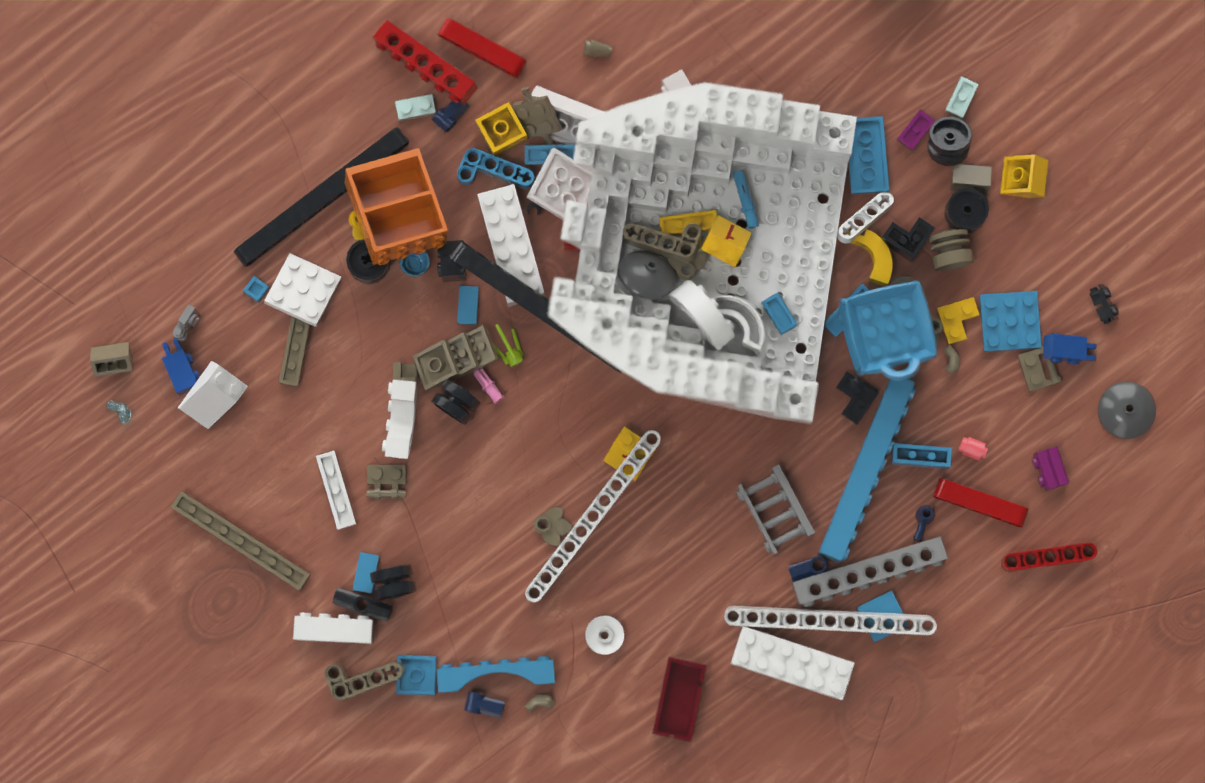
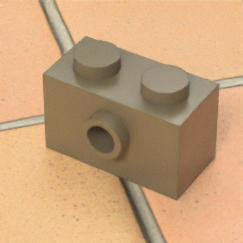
(111, 359)

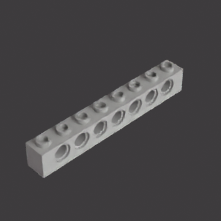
(933, 546)

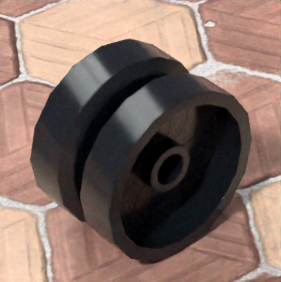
(949, 141)
(970, 200)
(365, 274)
(456, 401)
(393, 583)

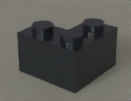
(908, 243)
(448, 268)

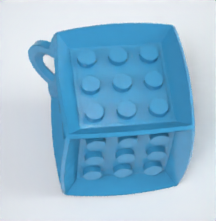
(888, 330)

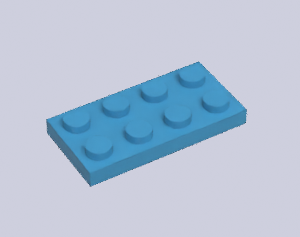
(868, 158)

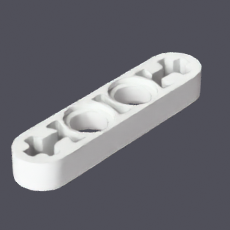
(867, 219)

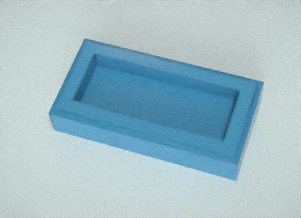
(468, 305)
(779, 314)
(366, 564)

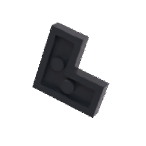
(860, 395)

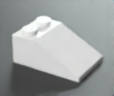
(212, 395)

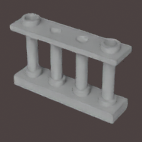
(794, 510)

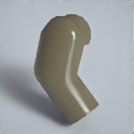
(954, 360)
(540, 700)

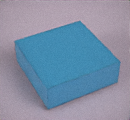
(256, 289)

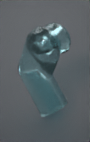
(122, 410)

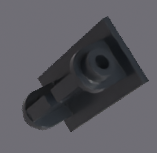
(1102, 296)

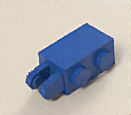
(1067, 348)
(180, 368)

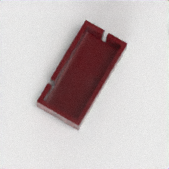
(679, 699)

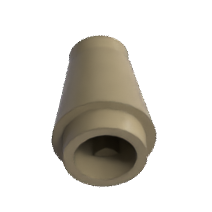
(596, 49)

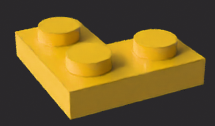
(952, 318)

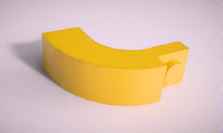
(880, 256)

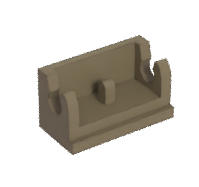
(971, 177)

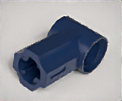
(447, 117)
(804, 569)
(480, 704)

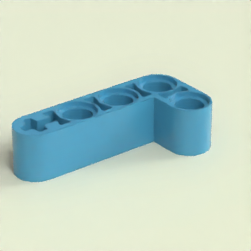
(497, 172)

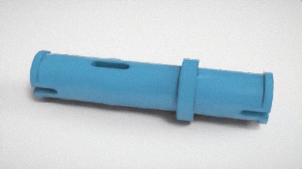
(748, 207)

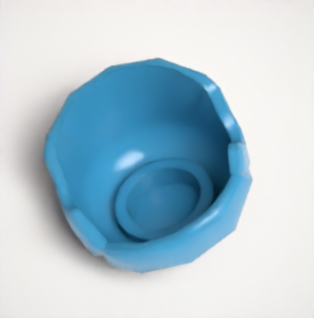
(414, 264)

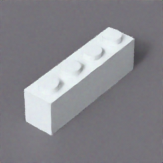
(333, 629)

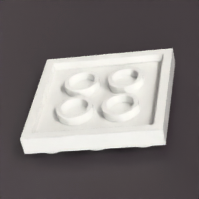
(560, 182)
(302, 290)

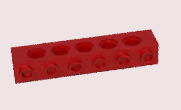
(460, 93)

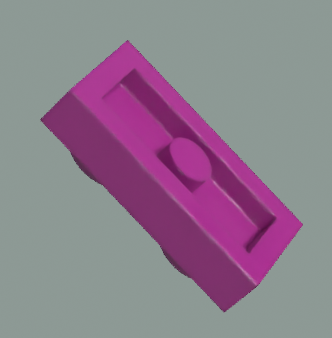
(915, 130)

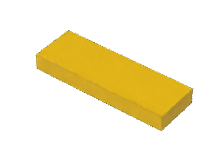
(675, 224)

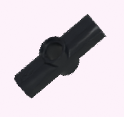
(350, 600)

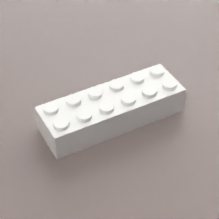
(509, 236)
(792, 663)

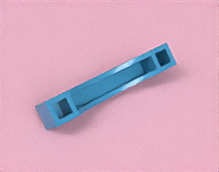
(454, 679)

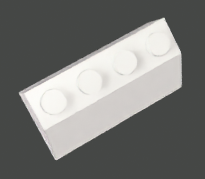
(568, 113)

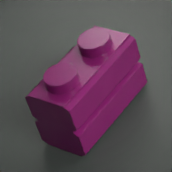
(1050, 469)

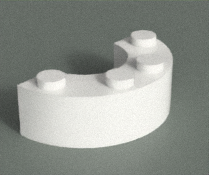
(703, 312)
(745, 317)
(402, 420)

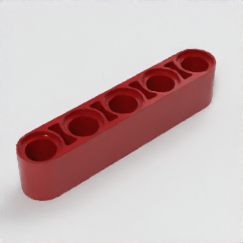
(482, 48)
(980, 502)
(1058, 553)

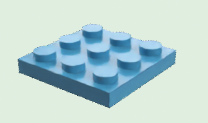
(1010, 321)

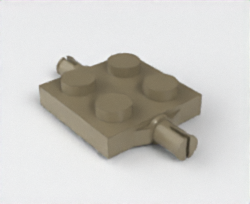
(537, 116)

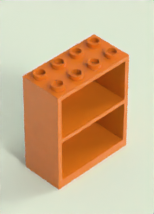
(396, 207)

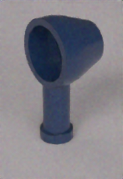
(923, 521)

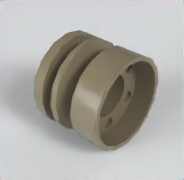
(950, 246)

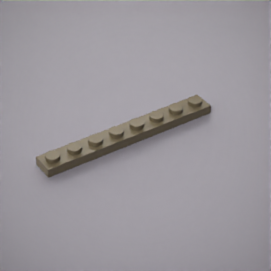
(240, 541)

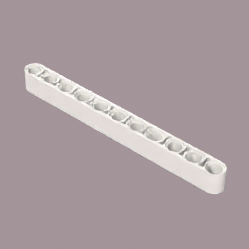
(586, 522)
(838, 625)

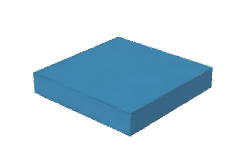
(883, 604)
(419, 676)

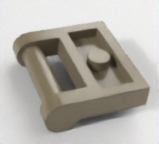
(1033, 371)

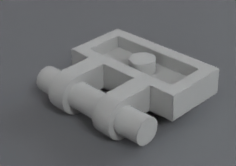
(187, 320)

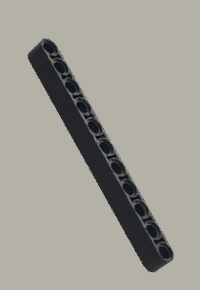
(315, 201)
(511, 287)

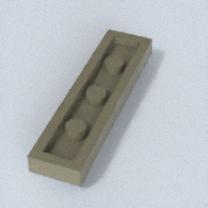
(294, 352)

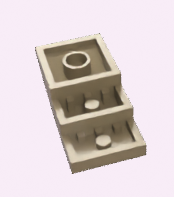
(455, 357)

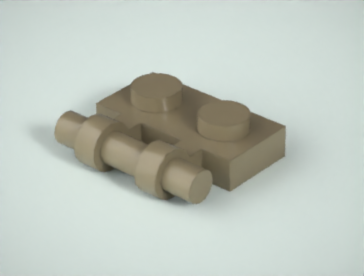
(386, 475)

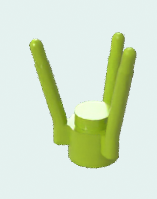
(514, 356)

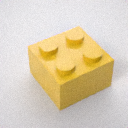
(501, 129)

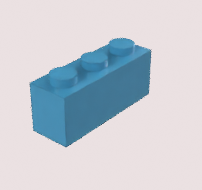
(921, 456)

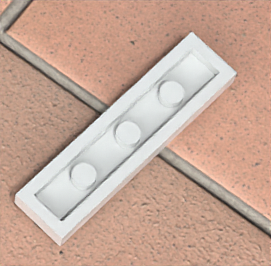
(336, 490)

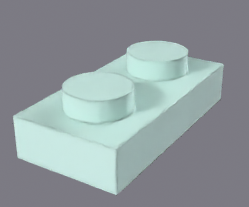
(961, 97)
(415, 107)

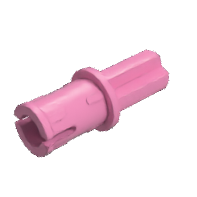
(488, 385)

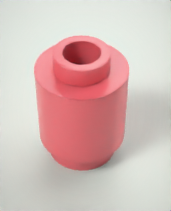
(973, 448)

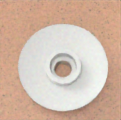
(604, 624)

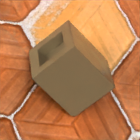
(404, 372)

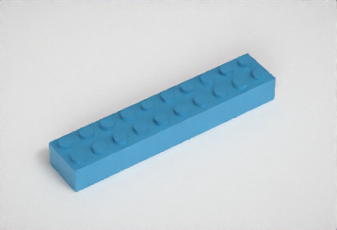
(865, 470)

